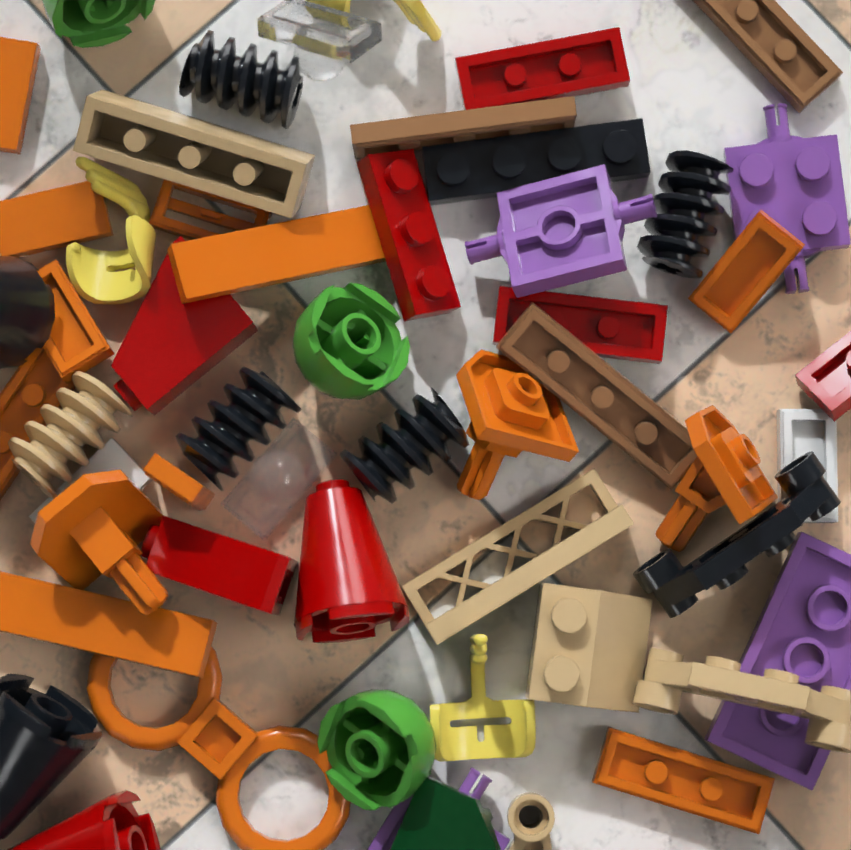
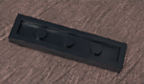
(501, 163)

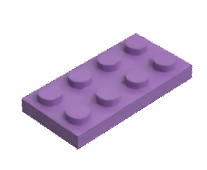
(799, 632)

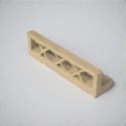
(527, 575)

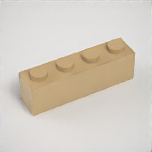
(193, 152)

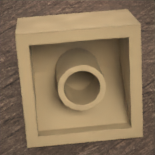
(588, 647)

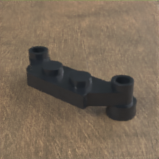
(769, 533)

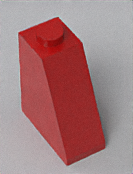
(175, 342)
(219, 564)

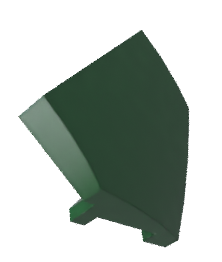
(445, 820)

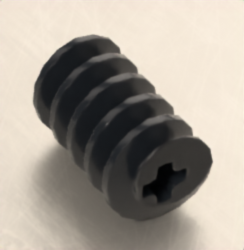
(242, 79)
(683, 212)
(236, 425)
(406, 447)

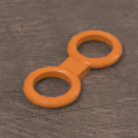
(225, 748)

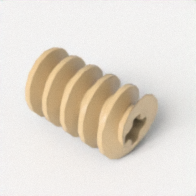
(67, 431)

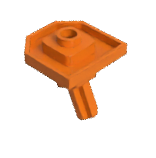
(507, 416)
(720, 475)
(96, 532)

